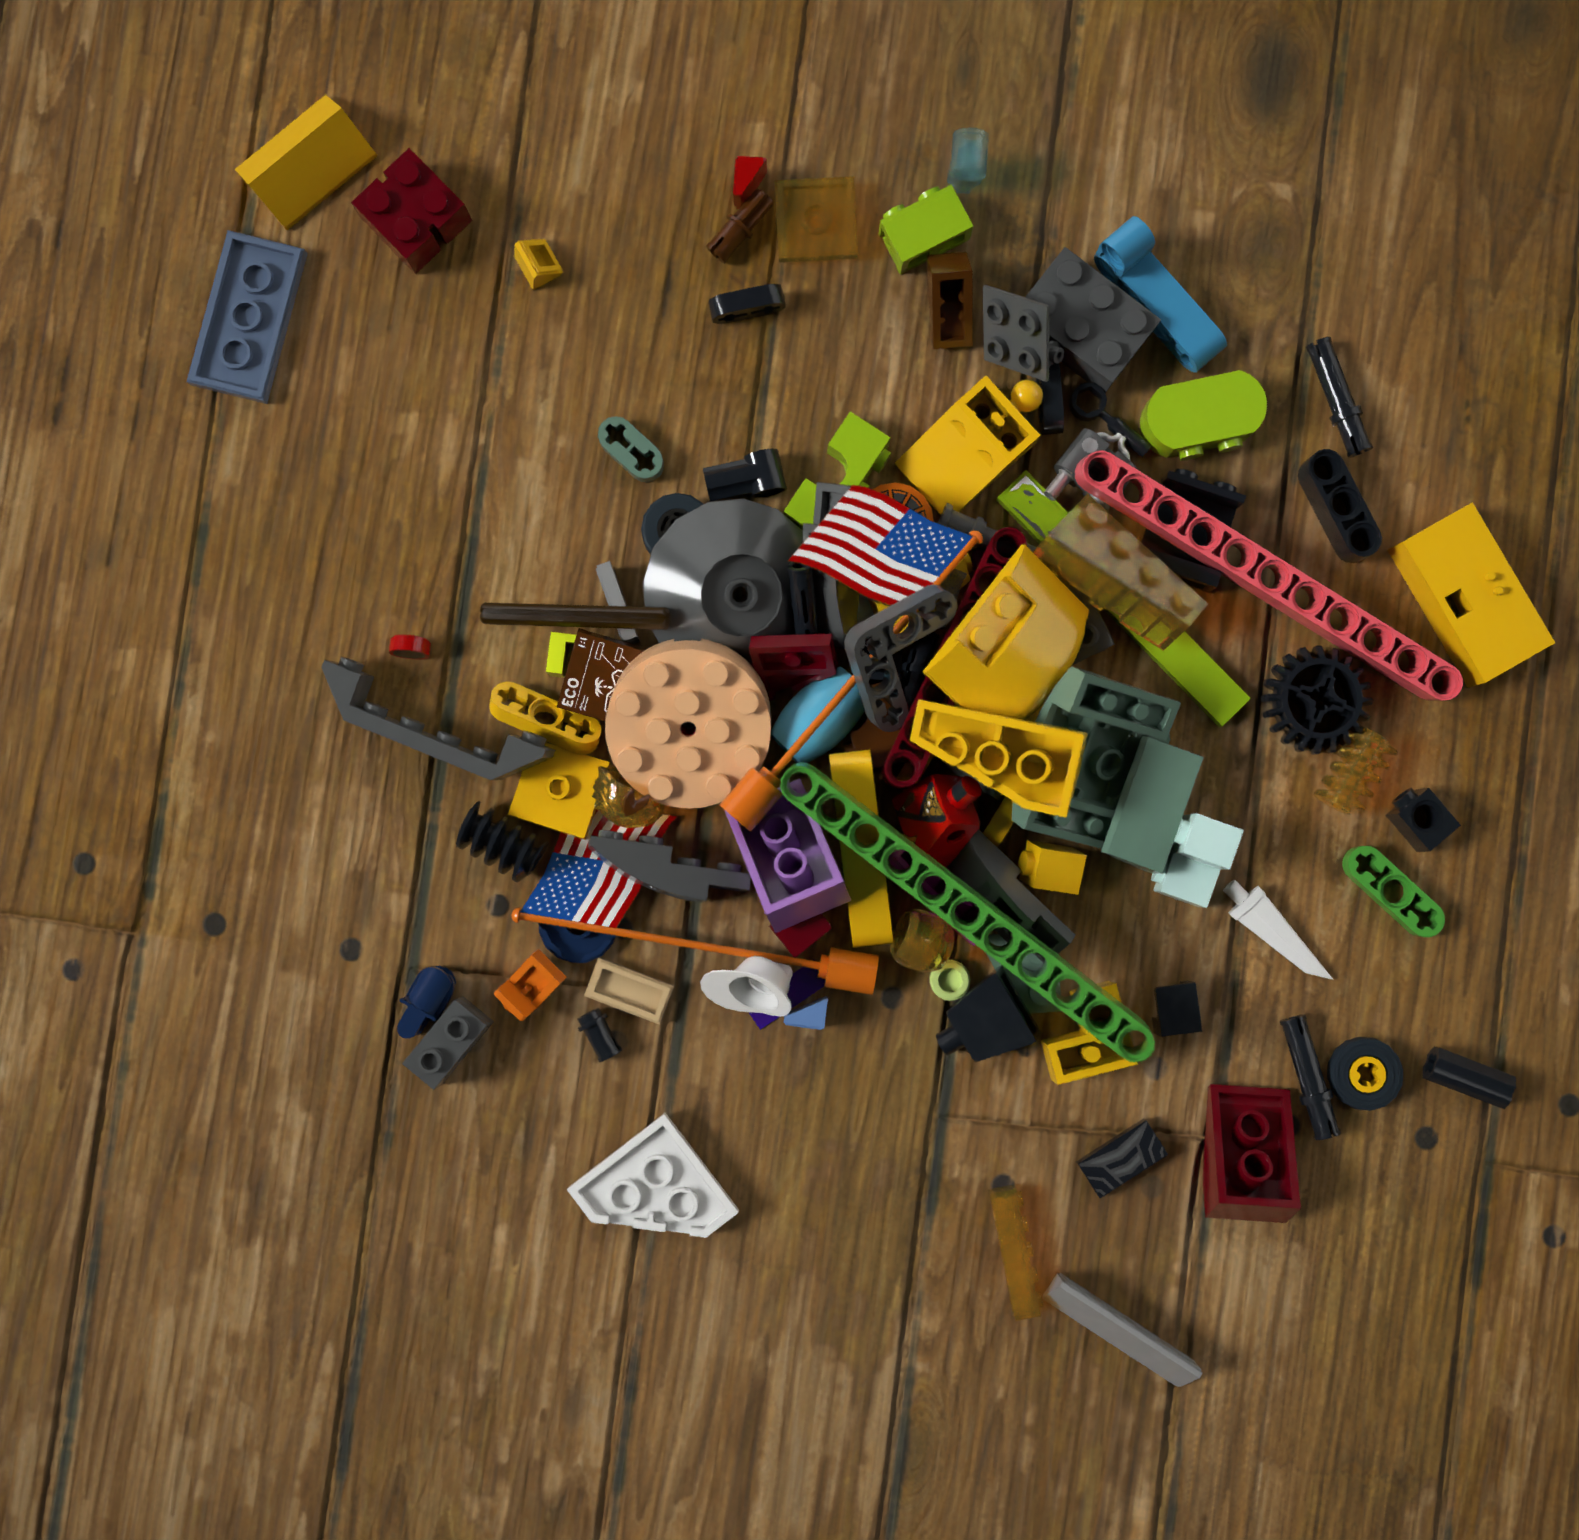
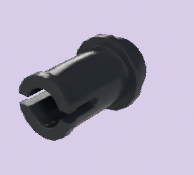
(599, 1034)

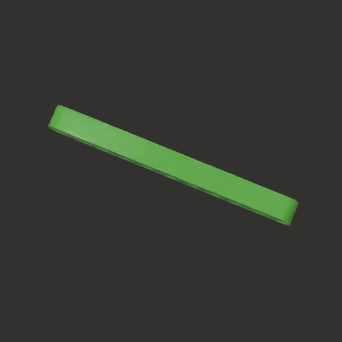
(977, 929)

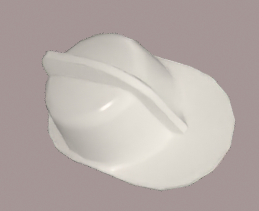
(753, 986)

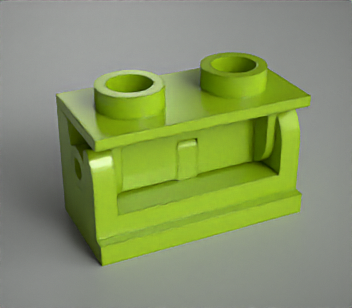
(925, 227)

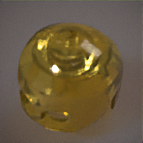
(925, 944)

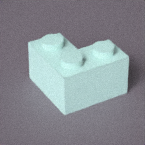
(1196, 858)

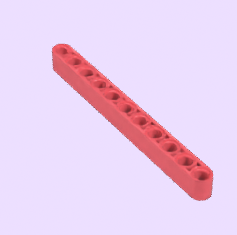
(1288, 579)

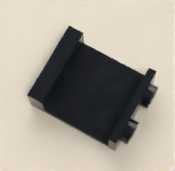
(1215, 499)

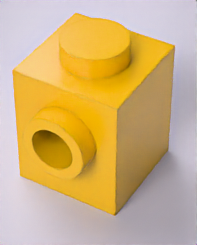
(1052, 867)

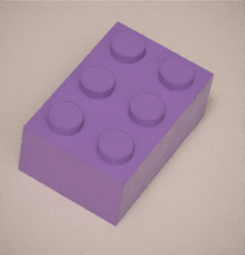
(790, 864)

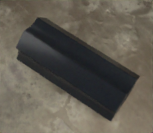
(1469, 1077)

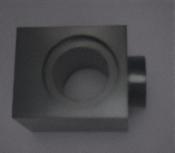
(1439, 821)

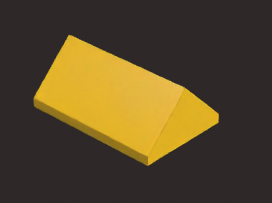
(306, 161)

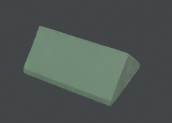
(1152, 805)

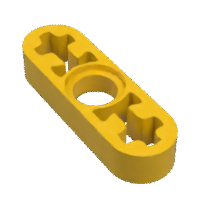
(539, 703)

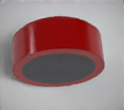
(409, 647)

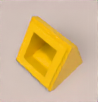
(537, 262)

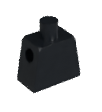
(989, 1020)

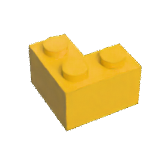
(1080, 1052)

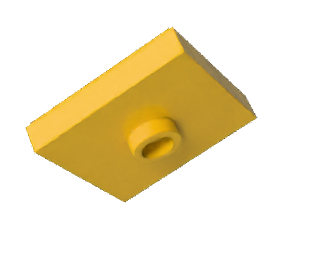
(559, 793)

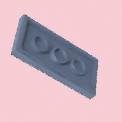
(247, 317)

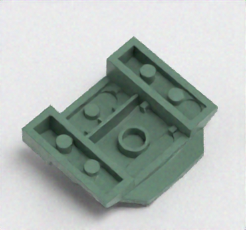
(1115, 722)

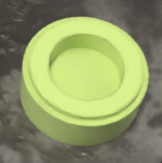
(950, 981)

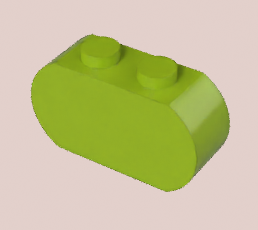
(1203, 415)

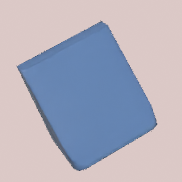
(809, 1016)

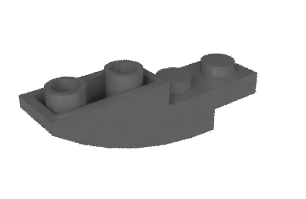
(835, 601)
(650, 866)
(994, 877)

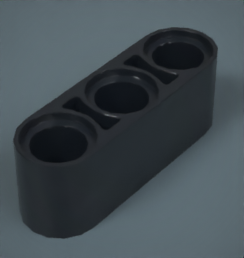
(1340, 486)

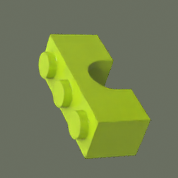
(858, 449)

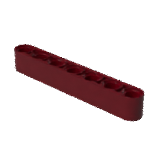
(902, 748)

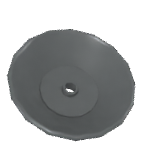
(710, 556)

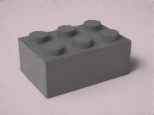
(1092, 319)

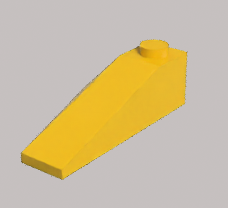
(1015, 756)

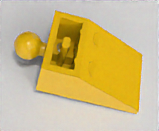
(966, 453)

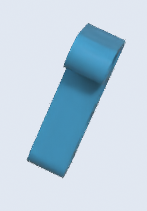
(1131, 266)

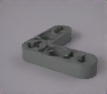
(885, 643)

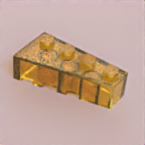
(1119, 574)

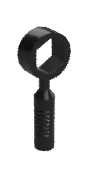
(1115, 424)

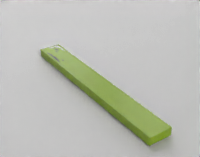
(1182, 660)

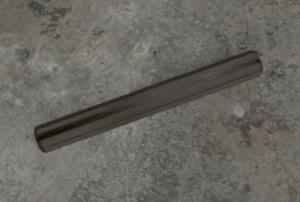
(575, 616)

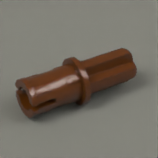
(740, 225)

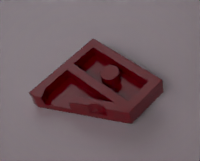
(792, 660)

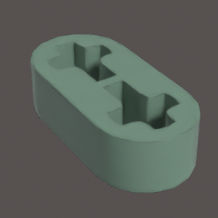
(637, 442)

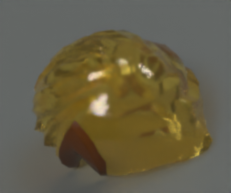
(623, 803)

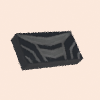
(1122, 1158)

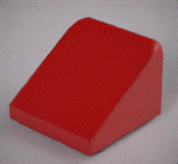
(747, 177)

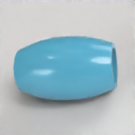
(807, 706)

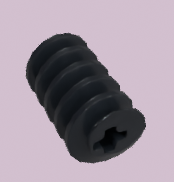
(499, 843)

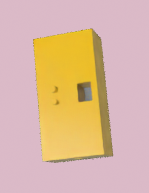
(1471, 596)

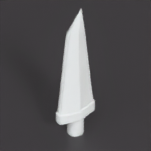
(1265, 921)

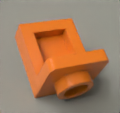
(530, 985)

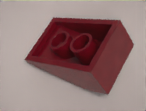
(1250, 1155)

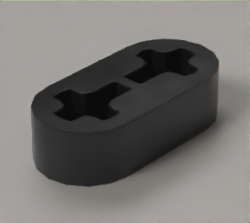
(747, 303)
(1051, 408)

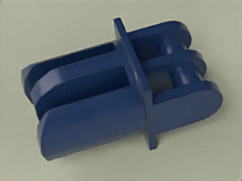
(426, 1000)

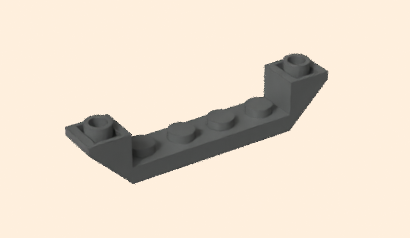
(350, 691)

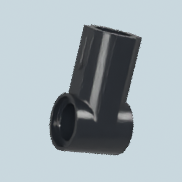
(755, 475)

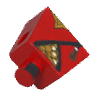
(939, 814)

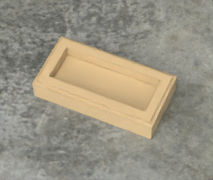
(629, 990)

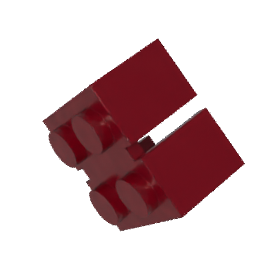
(408, 207)

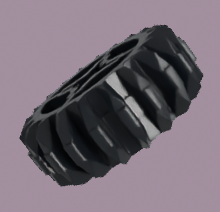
(1330, 669)

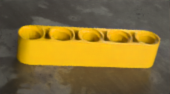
(865, 883)

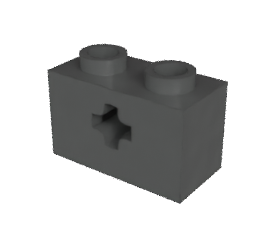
(448, 1042)

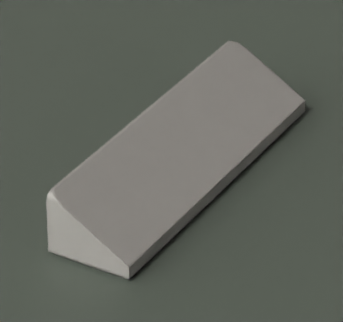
(1121, 1331)

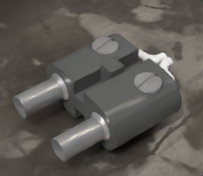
(1083, 445)

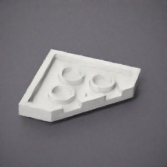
(655, 1186)

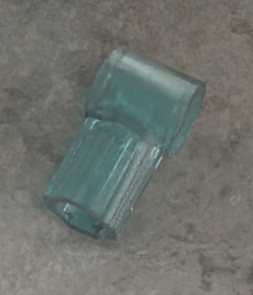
(968, 159)

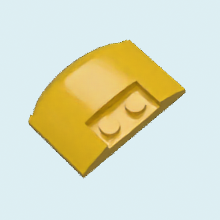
(1012, 641)

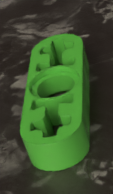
(1408, 919)

